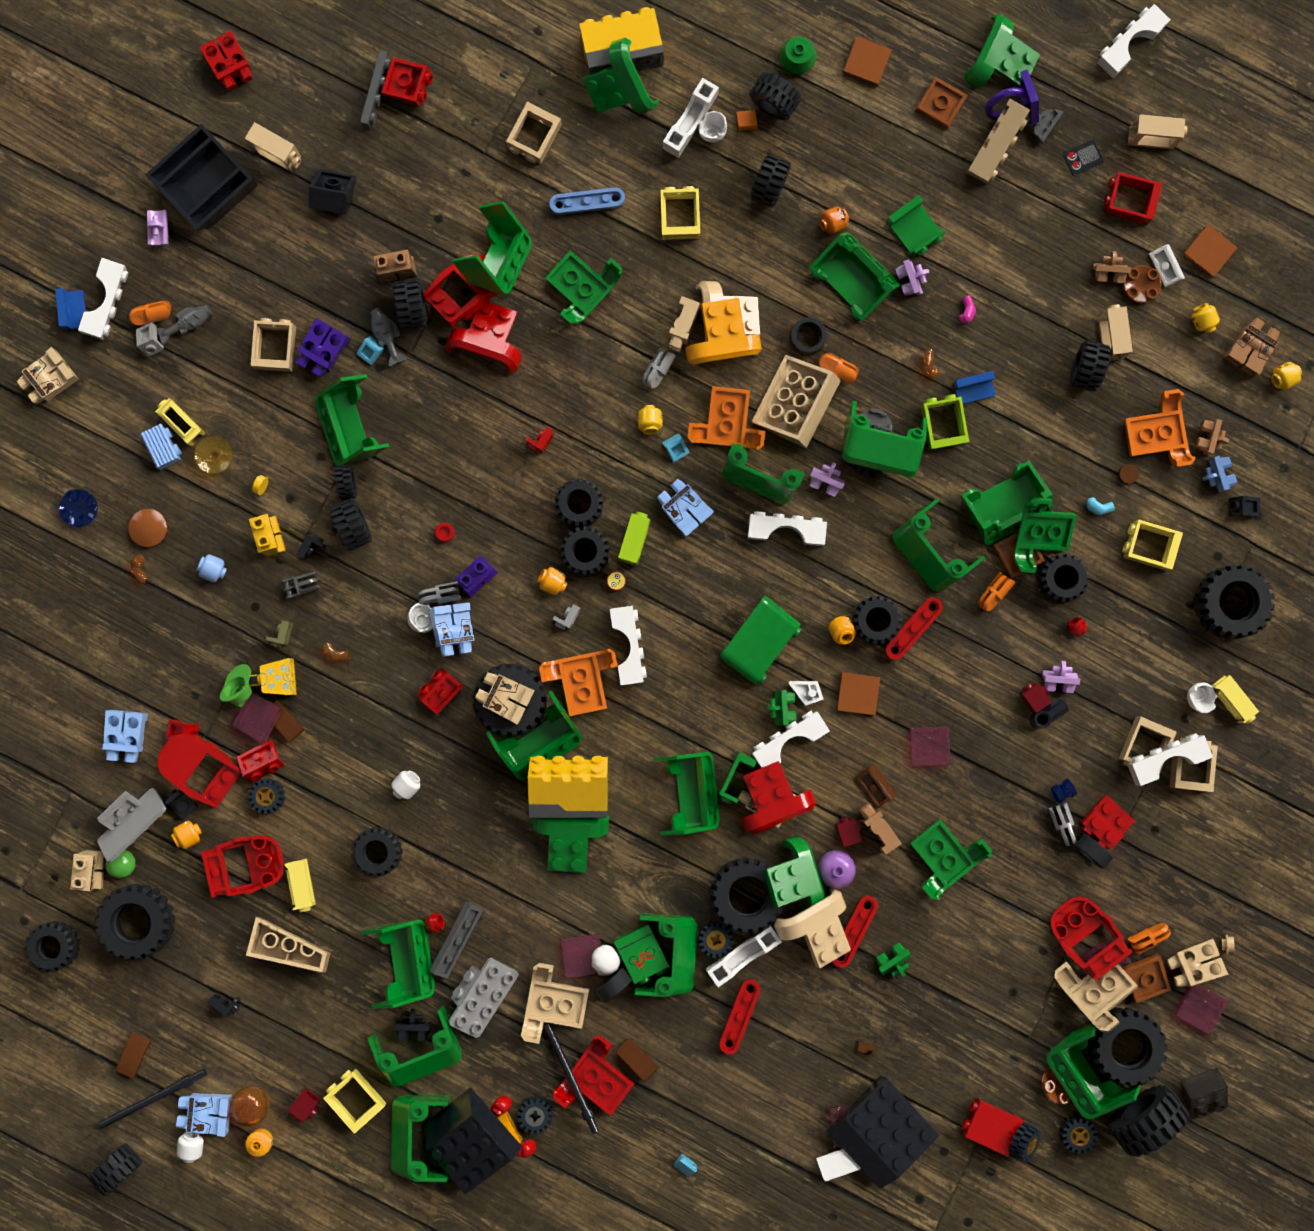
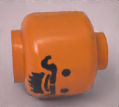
(834, 220)

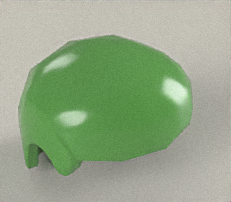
(121, 866)

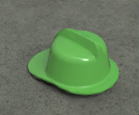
(237, 686)

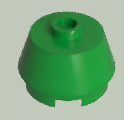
(797, 55)

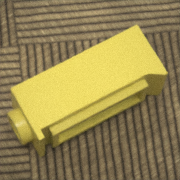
(166, 405)
(1235, 699)
(300, 885)

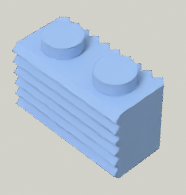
(161, 446)

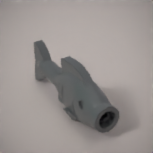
(187, 320)
(385, 331)

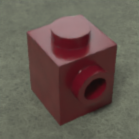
(1035, 696)
(849, 831)
(304, 1106)

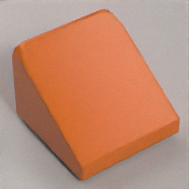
(746, 120)

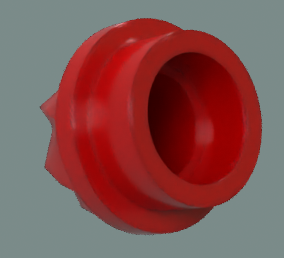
(1077, 626)
(434, 922)

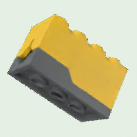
(640, 28)
(568, 787)

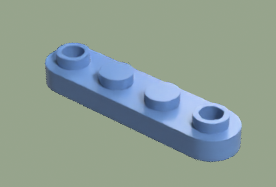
(587, 201)

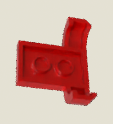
(488, 336)
(773, 799)
(596, 1079)

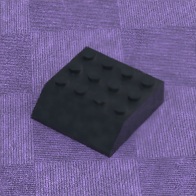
(201, 179)
(883, 1132)
(469, 1141)

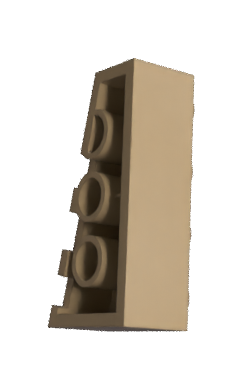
(998, 141)
(283, 947)

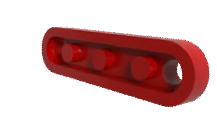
(913, 628)
(857, 927)
(739, 1016)

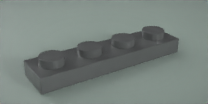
(374, 97)
(456, 940)

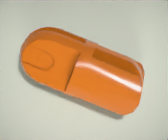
(150, 313)
(840, 367)
(995, 592)
(1149, 938)

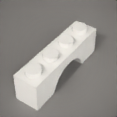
(1149, 25)
(683, 130)
(97, 322)
(811, 531)
(624, 621)
(810, 727)
(1147, 768)
(737, 958)

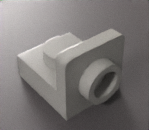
(147, 339)
(570, 615)

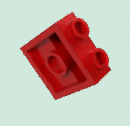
(407, 82)
(1106, 822)

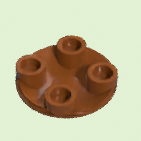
(1142, 284)
(147, 527)
(1053, 1089)

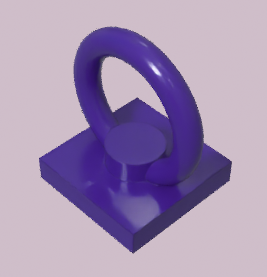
(1026, 97)

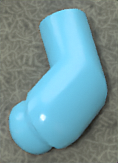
(1099, 509)

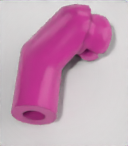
(969, 312)

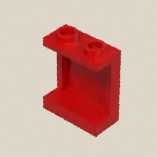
(991, 1126)

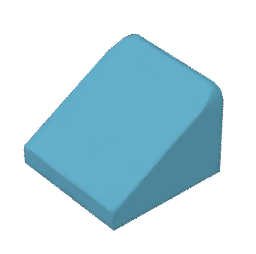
(370, 350)
(676, 447)
(685, 1165)

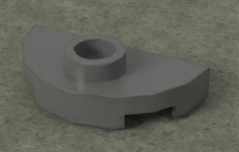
(1047, 120)
(878, 418)

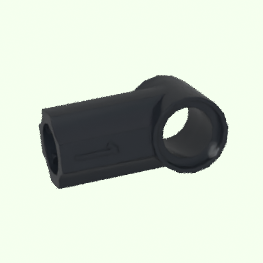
(1049, 713)

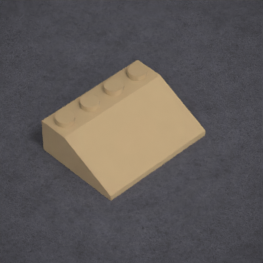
(796, 400)

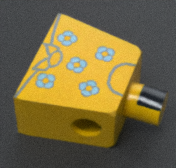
(276, 677)

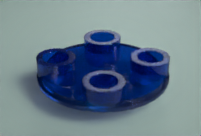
(78, 508)

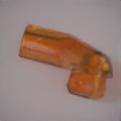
(928, 364)
(136, 570)
(334, 655)

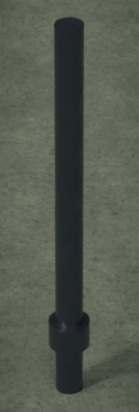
(185, 1081)
(587, 1113)

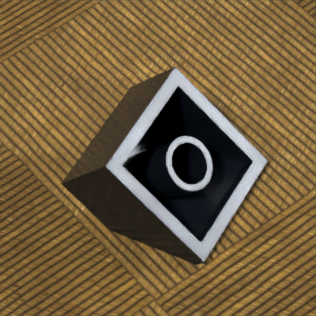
(331, 191)

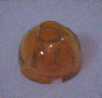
(249, 1106)

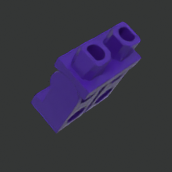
(322, 346)
(476, 572)

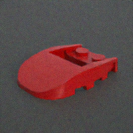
(446, 306)
(183, 755)
(263, 859)
(1075, 922)

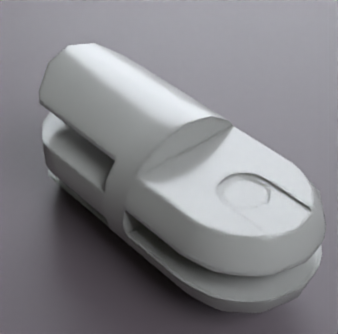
(658, 368)
(440, 594)
(1064, 824)

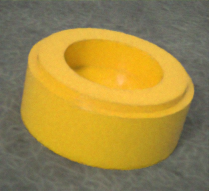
(260, 485)

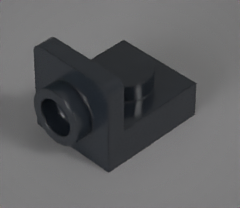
(1244, 506)
(307, 549)
(181, 803)
(221, 1004)

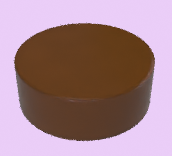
(1128, 474)

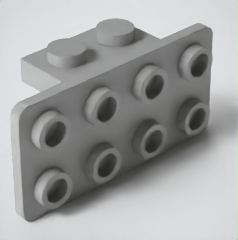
(127, 821)
(480, 996)

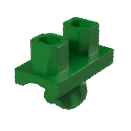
(779, 707)
(887, 965)

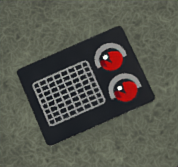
(1083, 157)

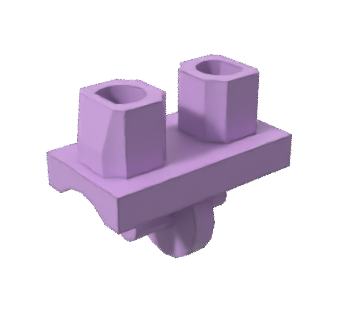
(157, 227)
(913, 286)
(818, 476)
(1063, 675)

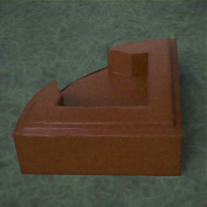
(864, 1047)

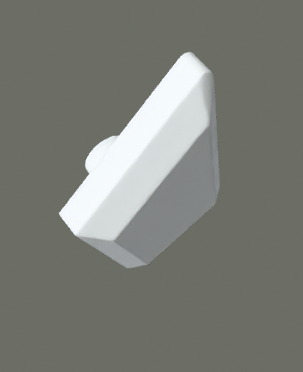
(807, 691)

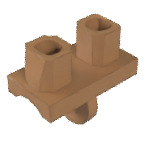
(1102, 270)
(1208, 445)

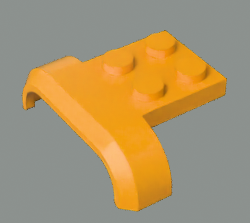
(723, 334)

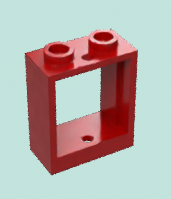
(1133, 181)

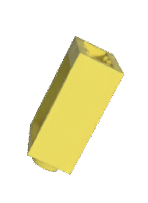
(688, 232)
(1170, 550)
(342, 1112)

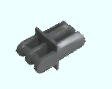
(299, 585)

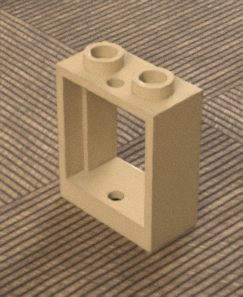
(541, 116)
(1157, 131)
(273, 147)
(1116, 331)
(267, 364)
(1167, 733)
(1176, 768)

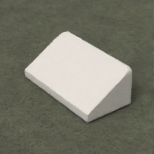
(1166, 265)
(836, 1165)

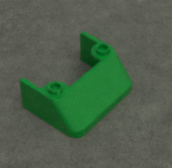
(506, 253)
(342, 422)
(881, 448)
(923, 556)
(550, 739)
(695, 791)
(684, 932)
(410, 962)
(446, 1054)
(1080, 1081)
(404, 1112)

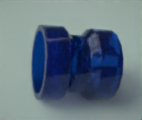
(1063, 791)

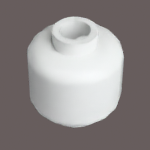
(406, 784)
(190, 1147)

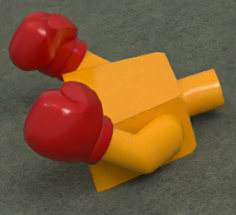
(500, 1109)

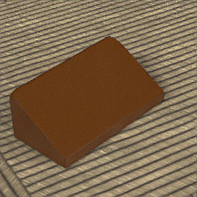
(875, 785)

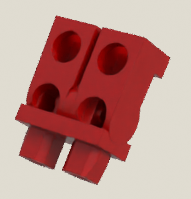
(227, 67)

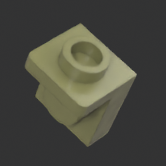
(283, 632)

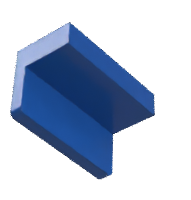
(70, 308)
(975, 387)

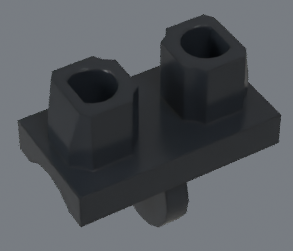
(404, 1027)

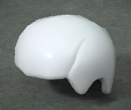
(713, 126)
(419, 618)
(1202, 697)
(605, 960)

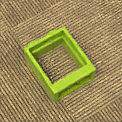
(948, 400)
(634, 538)

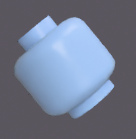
(211, 568)

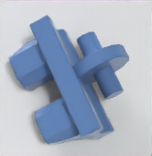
(1216, 473)

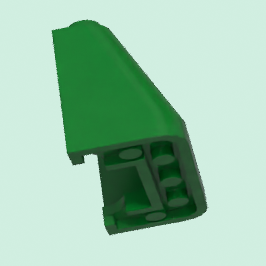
(854, 275)
(760, 483)
(1000, 508)
(760, 641)

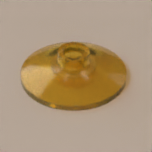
(205, 450)

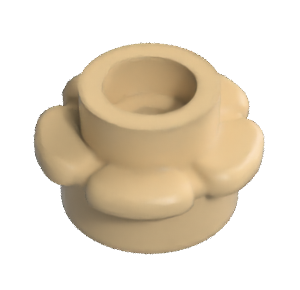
(1228, 944)

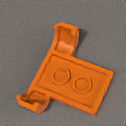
(727, 421)
(1161, 431)
(581, 679)

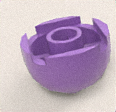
(836, 869)

